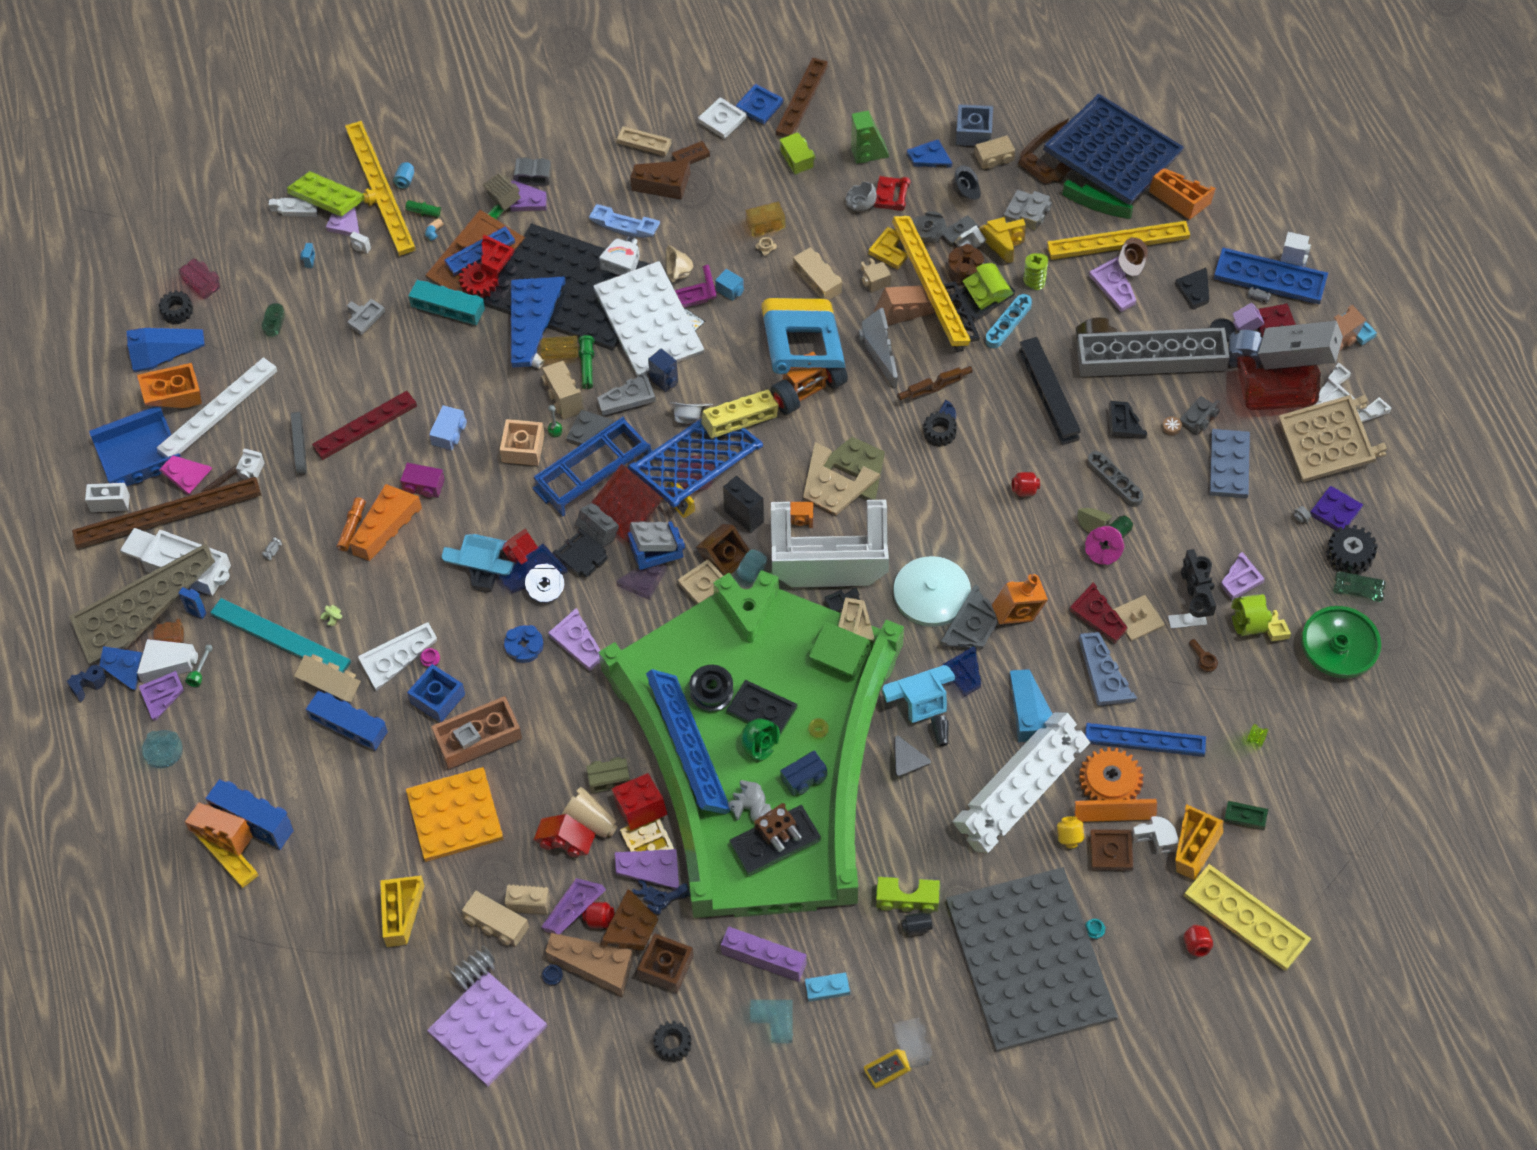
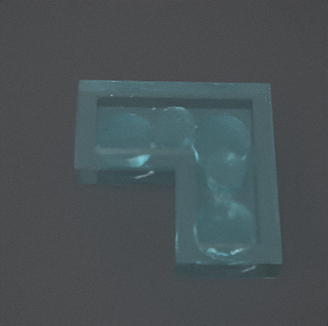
(777, 1013)

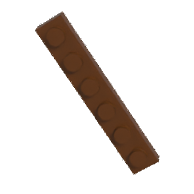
(802, 97)

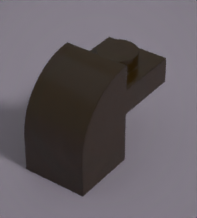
(1095, 325)

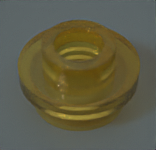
(818, 722)

